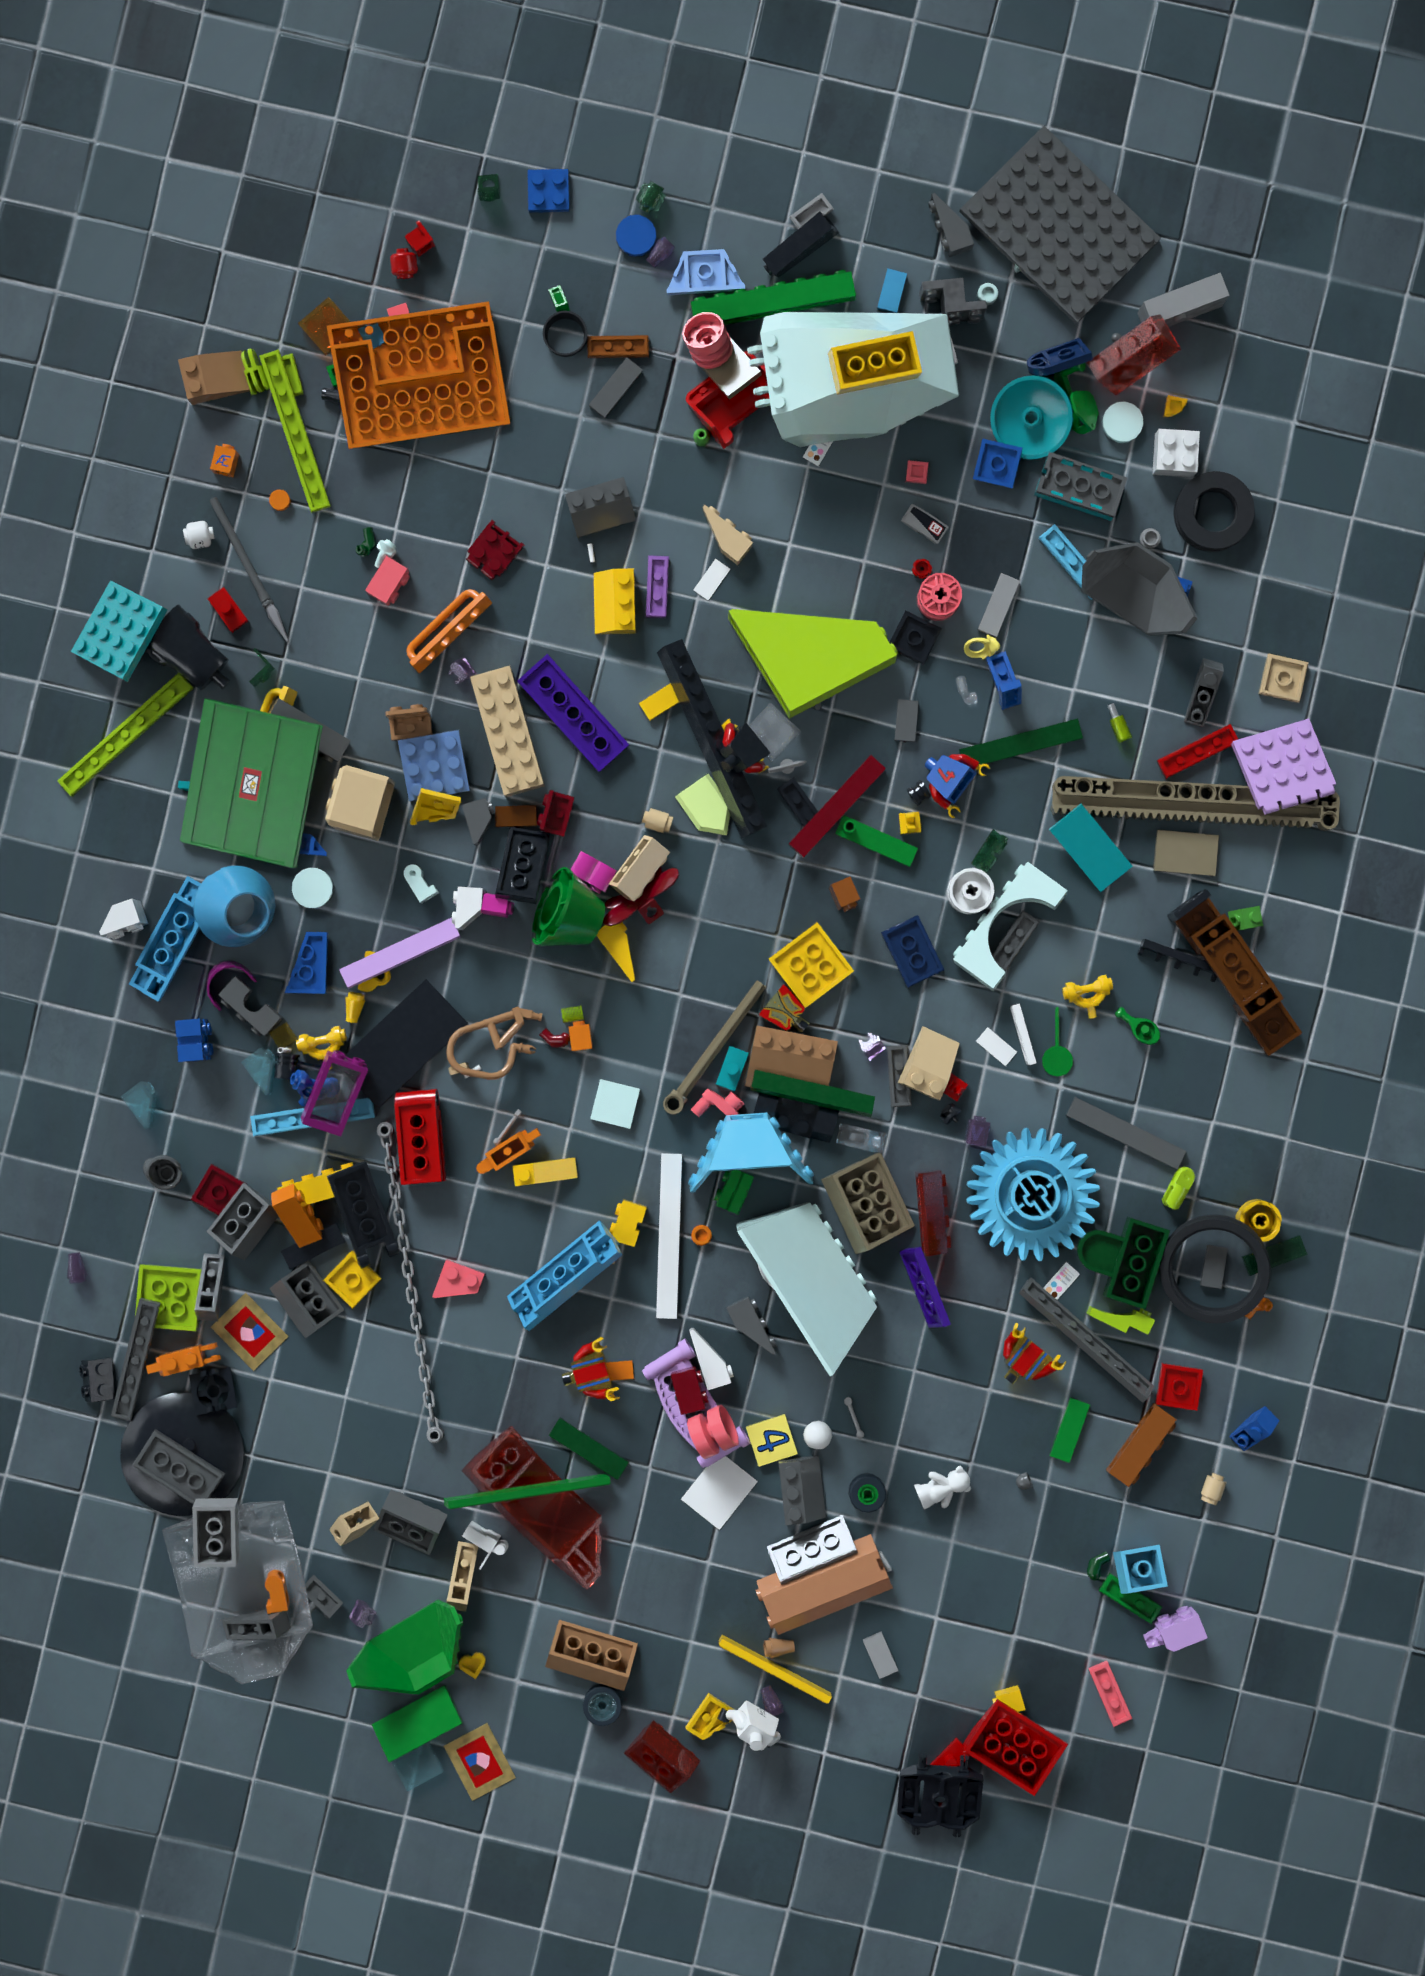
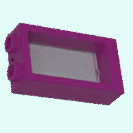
(334, 1092)

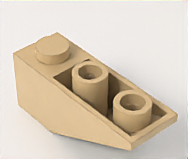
(730, 541)

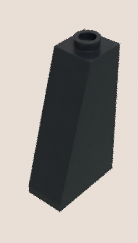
(800, 244)

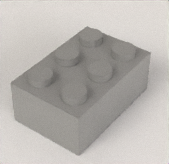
(215, 1532)

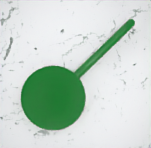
(1057, 1059)

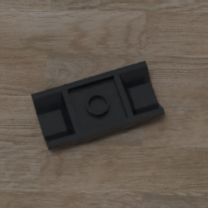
(799, 1117)

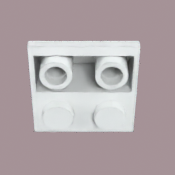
(468, 906)
(123, 918)

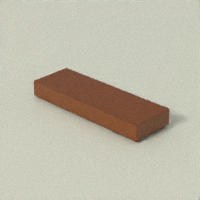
(618, 346)

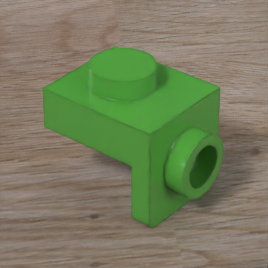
(1246, 918)

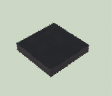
(915, 637)
(1188, 905)

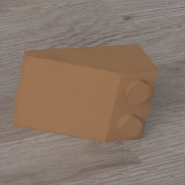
(213, 376)

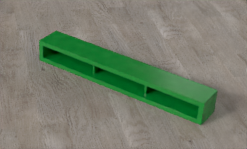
(780, 298)

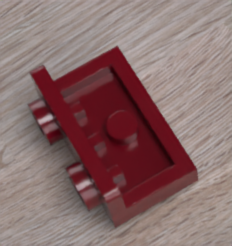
(556, 813)

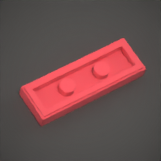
(1110, 1693)

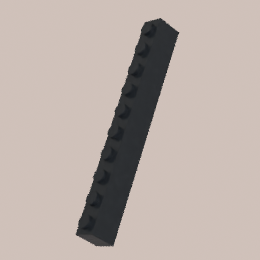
(709, 736)

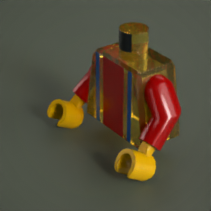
(1027, 1358)
(591, 1372)

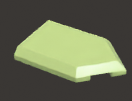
(705, 806)

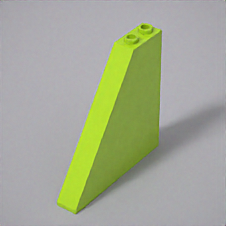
(811, 655)

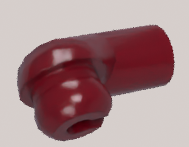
(555, 1040)

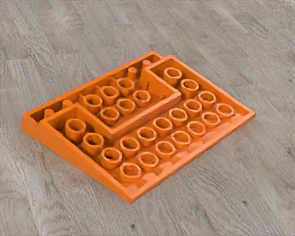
(426, 381)

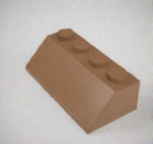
(591, 1655)

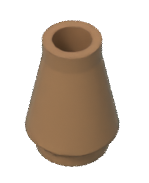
(777, 1647)

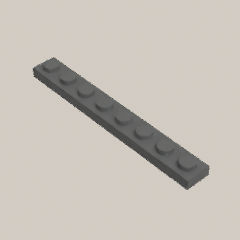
(1086, 1339)

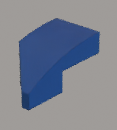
(310, 846)

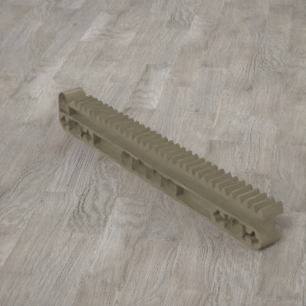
(1144, 799)

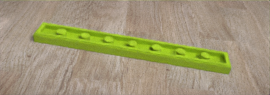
(295, 431)
(125, 734)

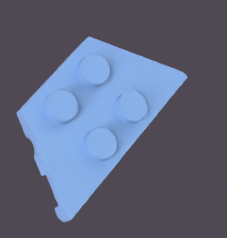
(704, 273)

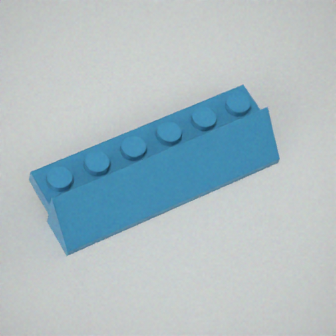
(167, 943)
(564, 1275)

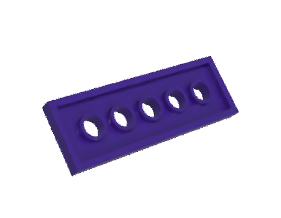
(574, 699)

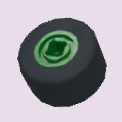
(864, 1486)

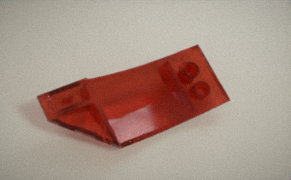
(554, 1523)

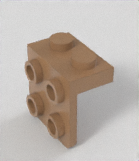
(409, 722)

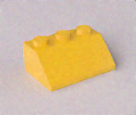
(614, 601)

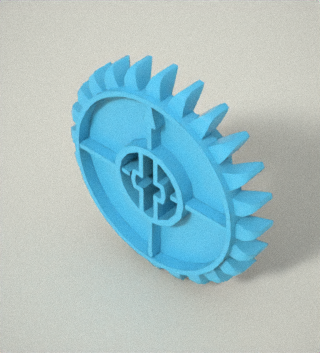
(1003, 1174)

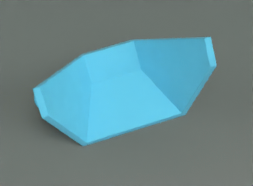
(748, 1143)

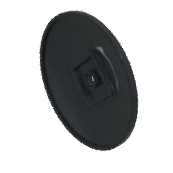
(210, 1436)

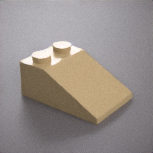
(930, 1064)

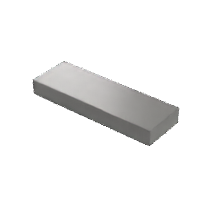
(998, 605)

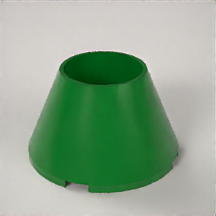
(567, 912)

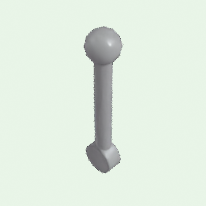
(497, 1141)
(848, 1401)

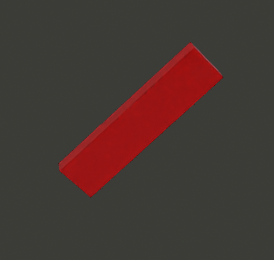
(1197, 751)

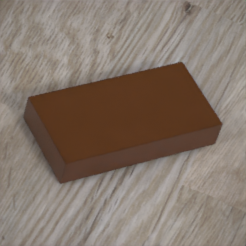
(516, 816)

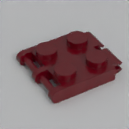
(493, 551)

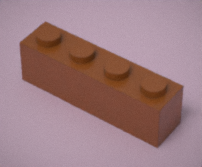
(1141, 1444)

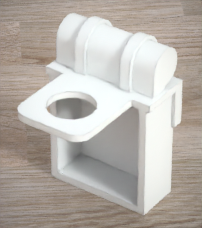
(485, 1539)

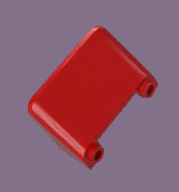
(719, 412)

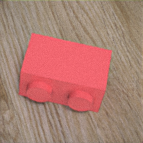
(388, 581)

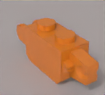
(183, 1360)

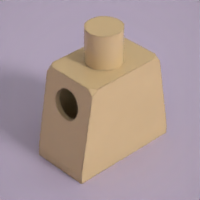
(346, 1527)

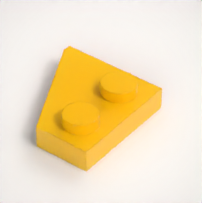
(705, 1720)

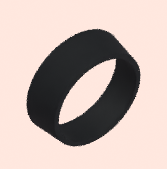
(564, 315)

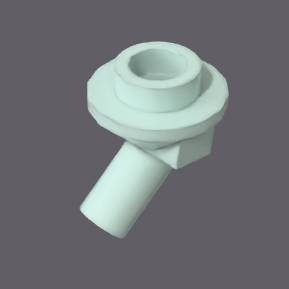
(386, 548)

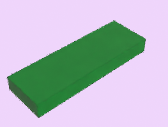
(1069, 1430)
(1135, 1602)

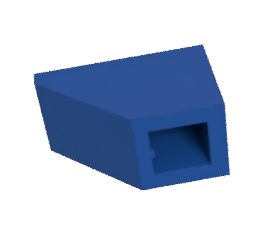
(1255, 1428)

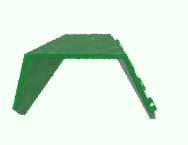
(411, 1653)

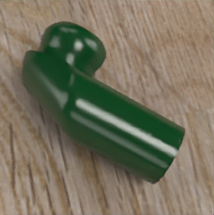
(368, 544)
(1094, 1565)

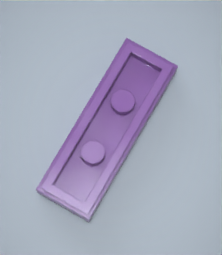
(657, 586)

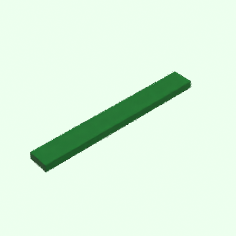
(526, 1491)

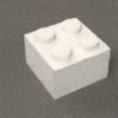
(1176, 452)

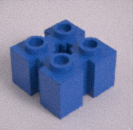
(193, 1040)

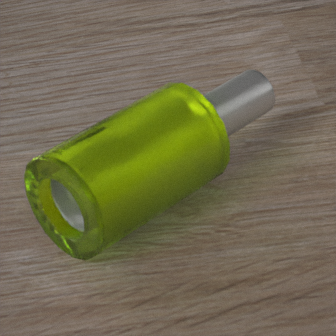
(1119, 725)

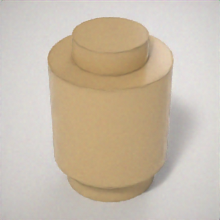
(657, 820)
(1213, 1488)

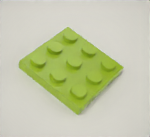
(175, 1290)

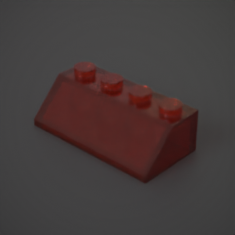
(1134, 355)
(932, 1213)

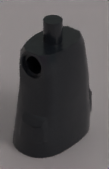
(187, 650)

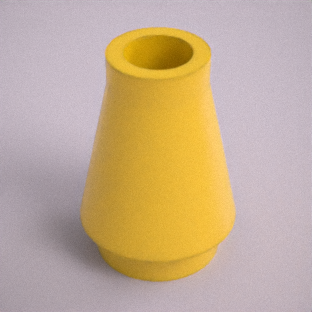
(354, 1006)

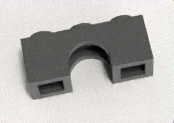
(236, 996)

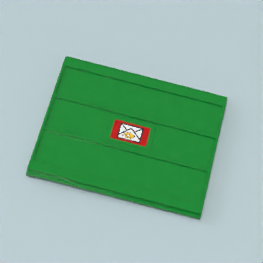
(250, 783)

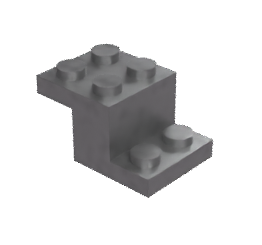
(952, 300)

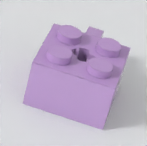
(1176, 1630)

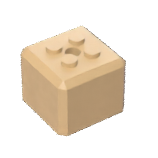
(359, 802)

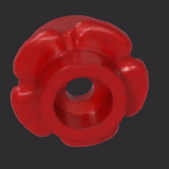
(921, 573)

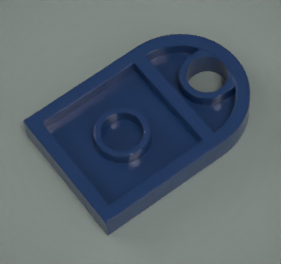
(1059, 358)

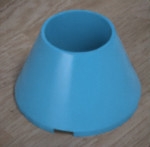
(215, 897)

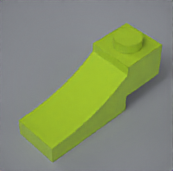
(1139, 1319)

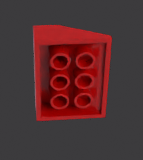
(1014, 1746)

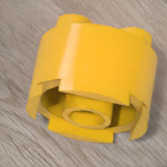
(1270, 1220)

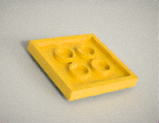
(811, 965)

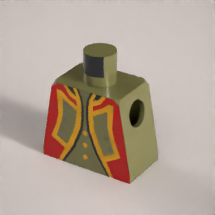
(785, 1011)

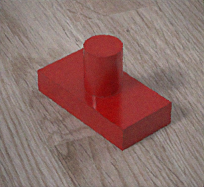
(227, 609)
(951, 1754)

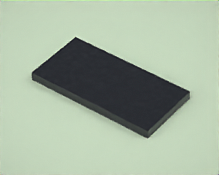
(405, 1041)

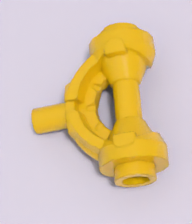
(1101, 986)
(308, 1044)

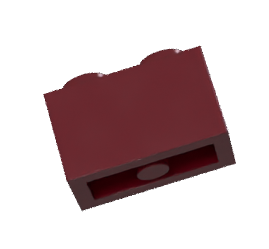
(689, 1390)

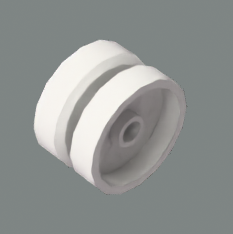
(981, 885)

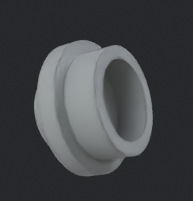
(1150, 538)

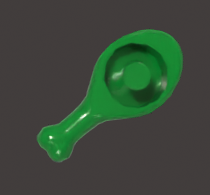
(1142, 1029)

